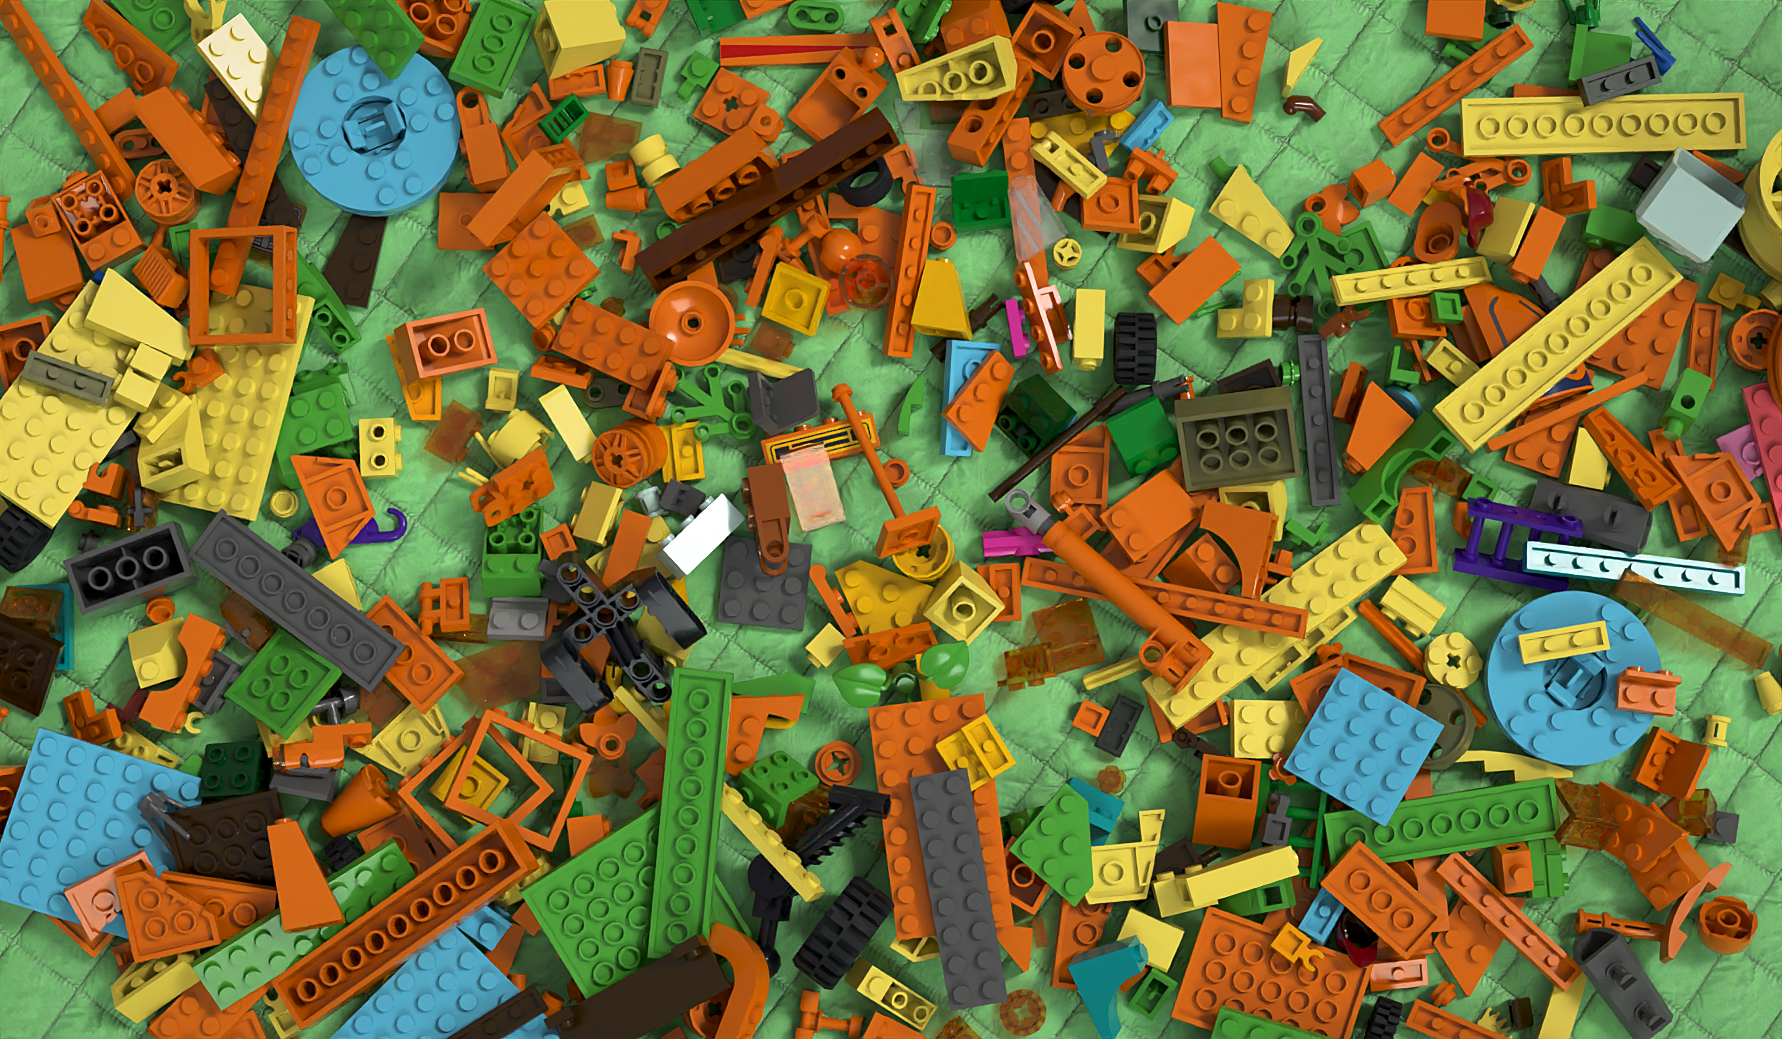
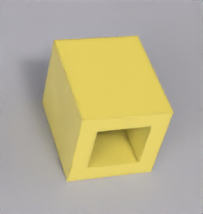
(825, 647)

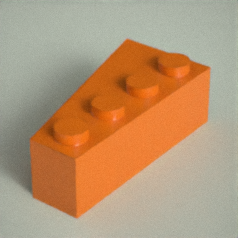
(716, 175)

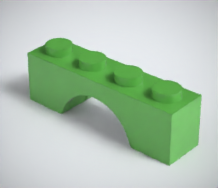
(1377, 489)

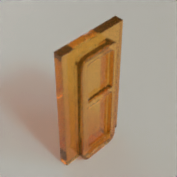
(812, 486)

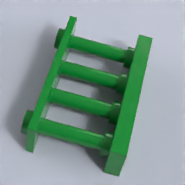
(1318, 844)

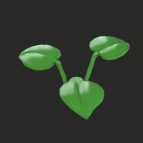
(942, 663)

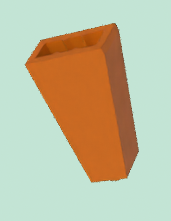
(301, 885)

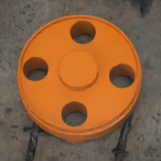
(1103, 73)

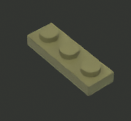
(67, 378)

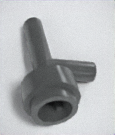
(347, 700)

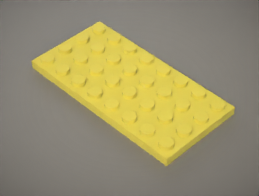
(244, 405)
(54, 437)

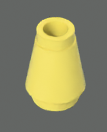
(1769, 693)

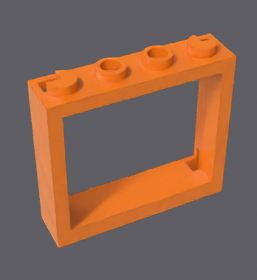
(525, 194)
(283, 286)
(527, 730)
(451, 745)

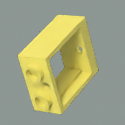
(1088, 329)

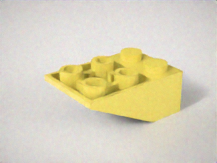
(176, 455)

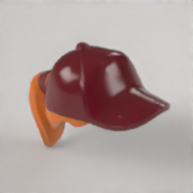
(1472, 202)

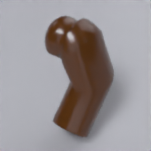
(1303, 103)

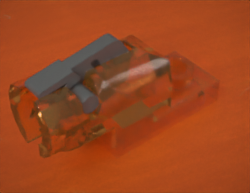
(141, 501)
(245, 622)

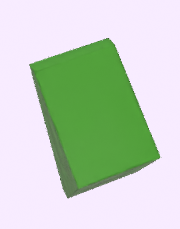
(1152, 993)

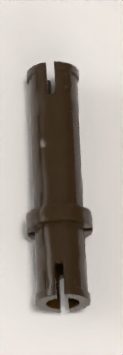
(977, 320)

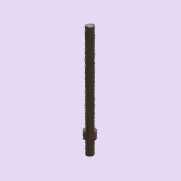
(1101, 408)

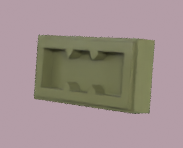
(649, 77)

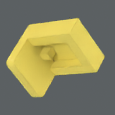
(502, 390)

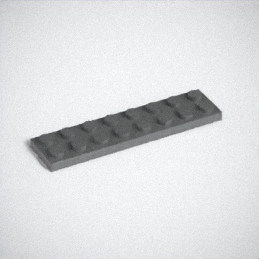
(297, 600)
(958, 889)

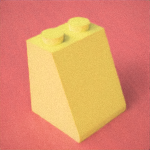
(576, 34)

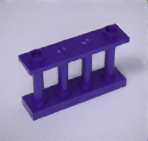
(1497, 564)

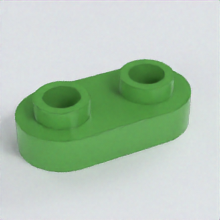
(816, 15)

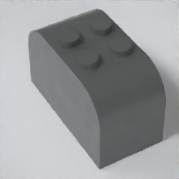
(131, 571)

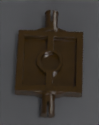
(1176, 858)

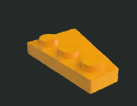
(422, 398)

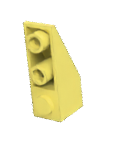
(890, 993)

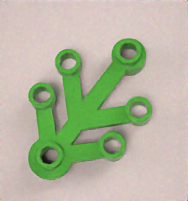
(1316, 259)
(714, 406)

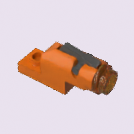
(324, 752)

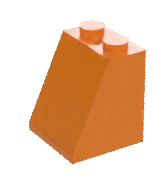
(1373, 429)
(1226, 802)

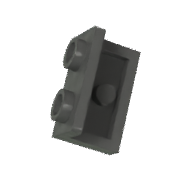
(220, 679)

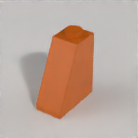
(1535, 245)

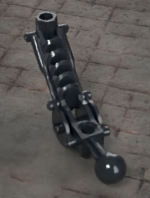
(774, 892)

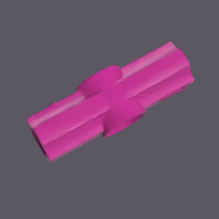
(1015, 542)

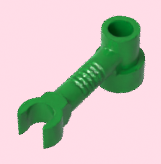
(567, 773)

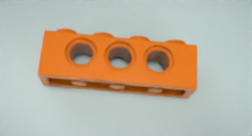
(987, 120)

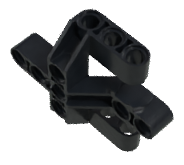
(561, 649)

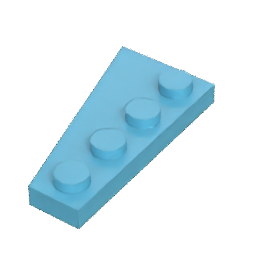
(960, 363)

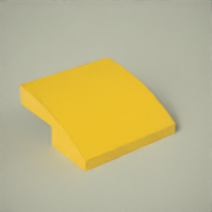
(978, 750)

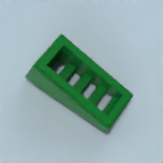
(576, 112)

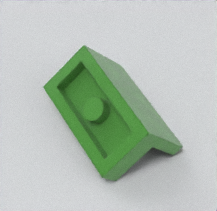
(1401, 378)

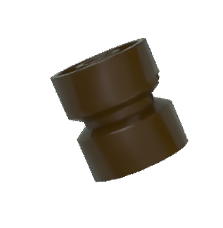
(1292, 313)

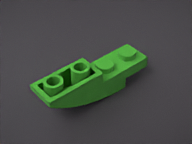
(328, 311)

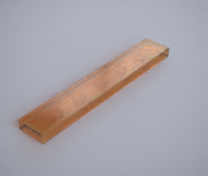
(1692, 619)

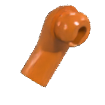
(1061, 194)
(1461, 522)

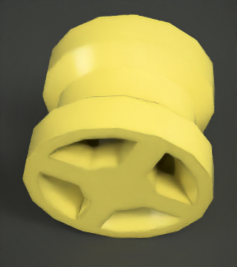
(1068, 249)

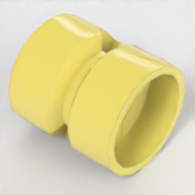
(654, 160)

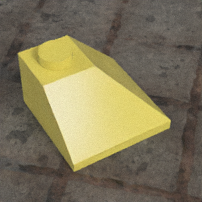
(1161, 222)
(1260, 496)
(963, 603)
(158, 653)

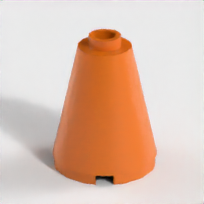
(360, 803)

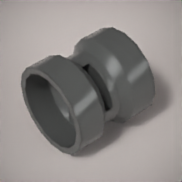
(301, 552)

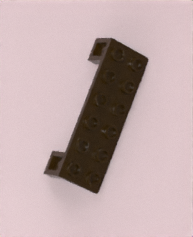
(646, 997)

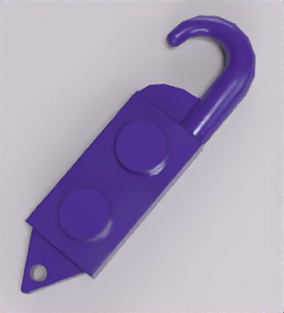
(368, 534)

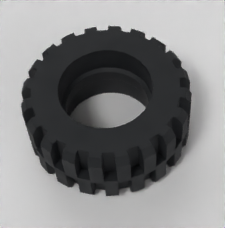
(843, 932)

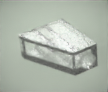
(1033, 219)

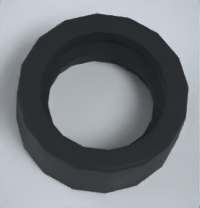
(870, 193)

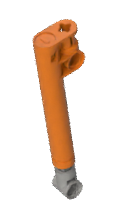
(1179, 648)

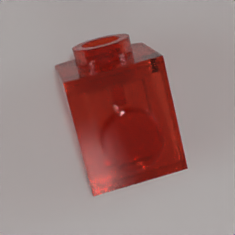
(133, 707)

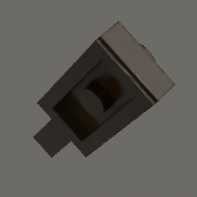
(1186, 739)

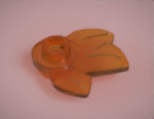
(608, 777)

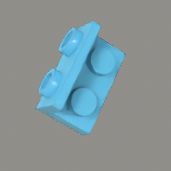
(487, 925)

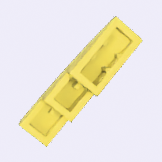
(1299, 652)
(1520, 767)
(1561, 1011)

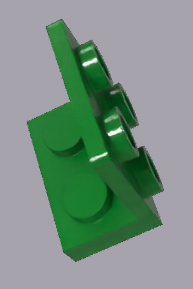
(715, 15)

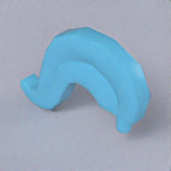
(1404, 400)

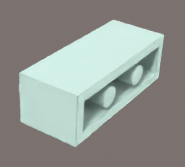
(699, 535)

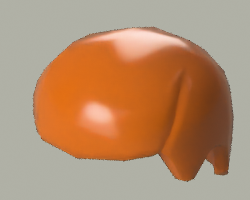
(839, 247)

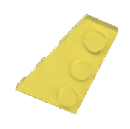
(1252, 214)

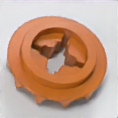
(842, 750)

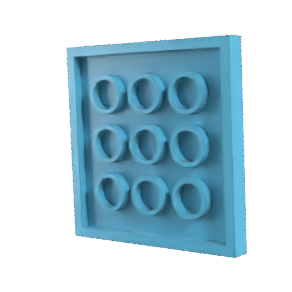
(1363, 747)

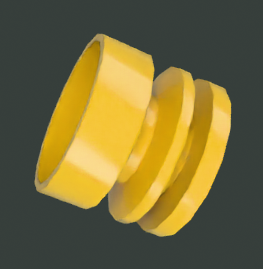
(931, 568)

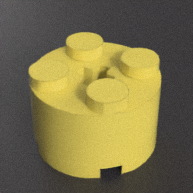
(519, 437)

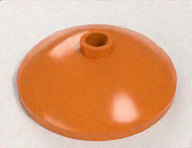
(715, 317)

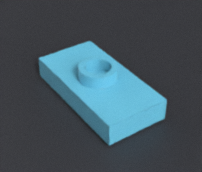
(1147, 127)

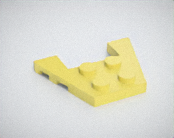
(408, 740)
(1126, 869)

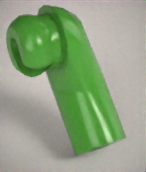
(1222, 169)

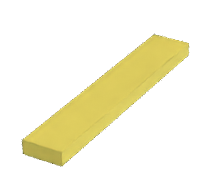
(1409, 280)

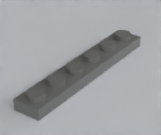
(1318, 420)

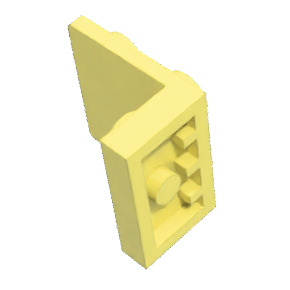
(139, 746)

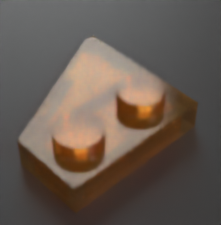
(607, 137)

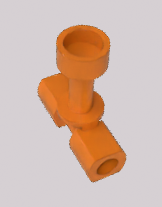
(790, 249)
(813, 1020)

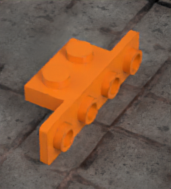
(1045, 315)

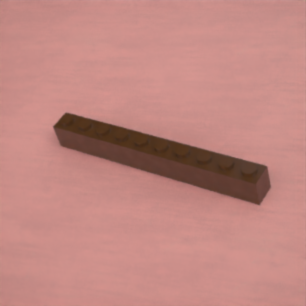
(767, 200)

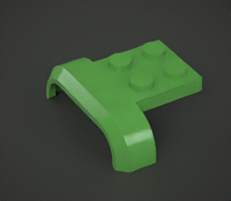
(310, 424)

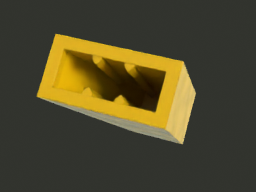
(941, 302)

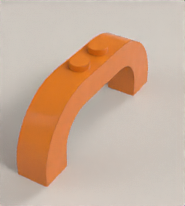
(750, 985)

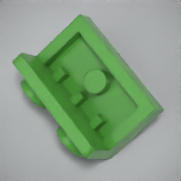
(331, 373)

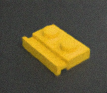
(684, 453)

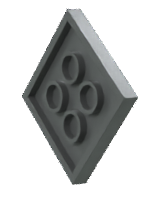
(759, 599)

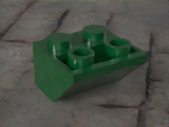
(1034, 415)

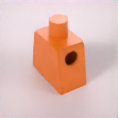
(1512, 868)

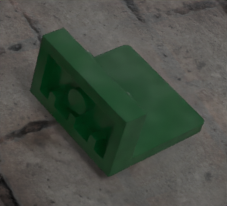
(234, 769)

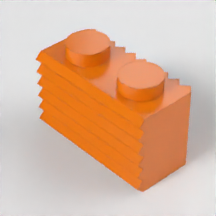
(162, 277)

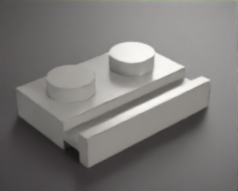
(518, 618)

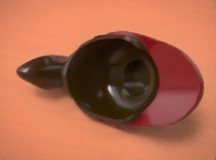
(1356, 939)

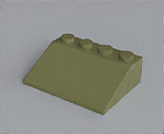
(1237, 438)

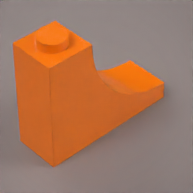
(1248, 534)

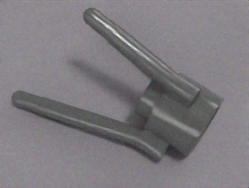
(154, 807)

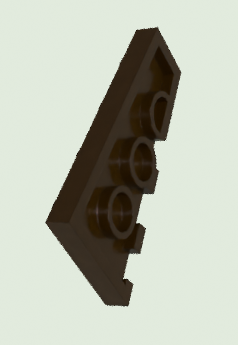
(356, 260)

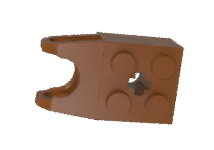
(768, 514)

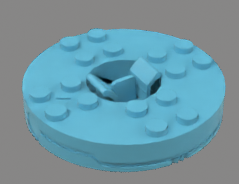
(375, 139)
(1567, 704)

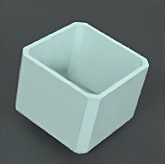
(1691, 206)

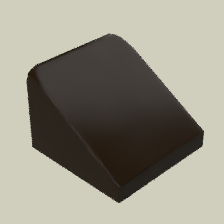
(1520, 1013)

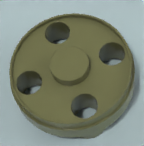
(1454, 739)

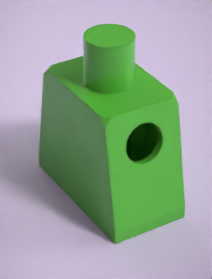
(1679, 409)

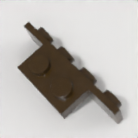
(1056, 102)

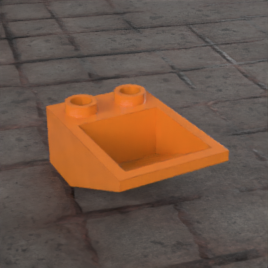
(837, 96)

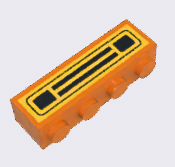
(837, 437)

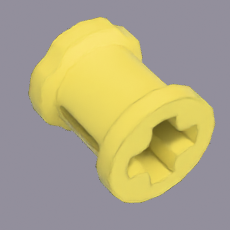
(1712, 721)

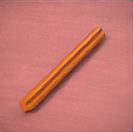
(1407, 648)

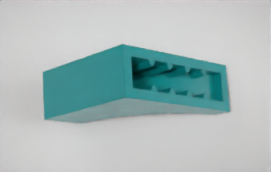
(1099, 977)

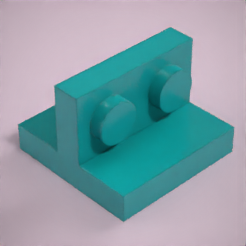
(1102, 810)

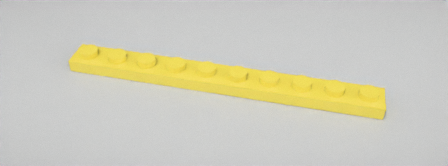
(745, 818)

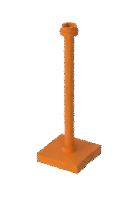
(905, 530)

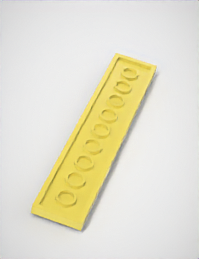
(1609, 127)
(1557, 344)
(1320, 585)

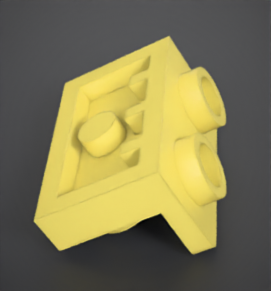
(545, 718)

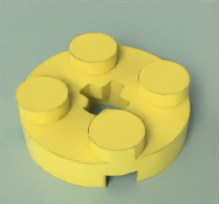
(1462, 651)

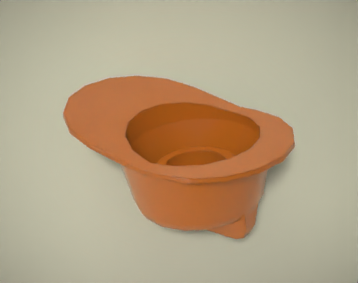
(1438, 233)

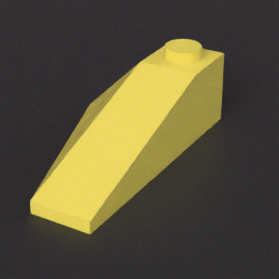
(966, 74)

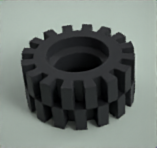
(342, 851)
(1383, 1019)

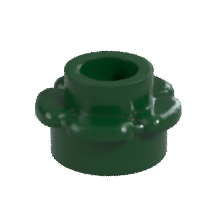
(1501, 17)

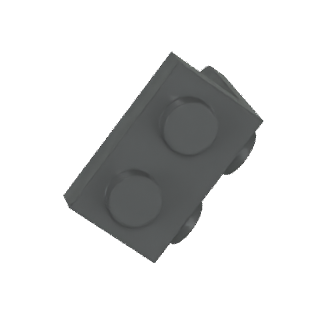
(783, 403)

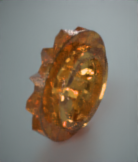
(1028, 1025)

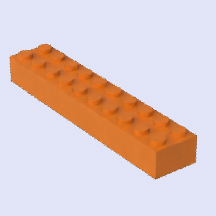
(405, 923)

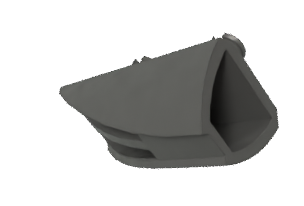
(1605, 517)
(1621, 982)

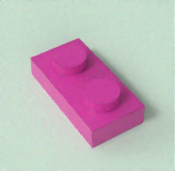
(1019, 341)

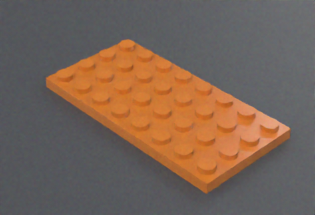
(905, 749)

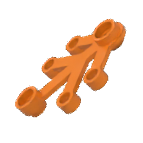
(1481, 163)

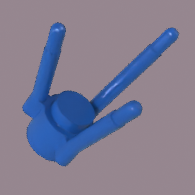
(1662, 55)

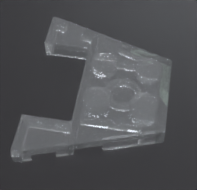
(928, 149)

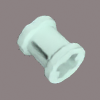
(650, 501)

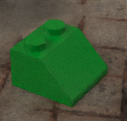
(1143, 436)

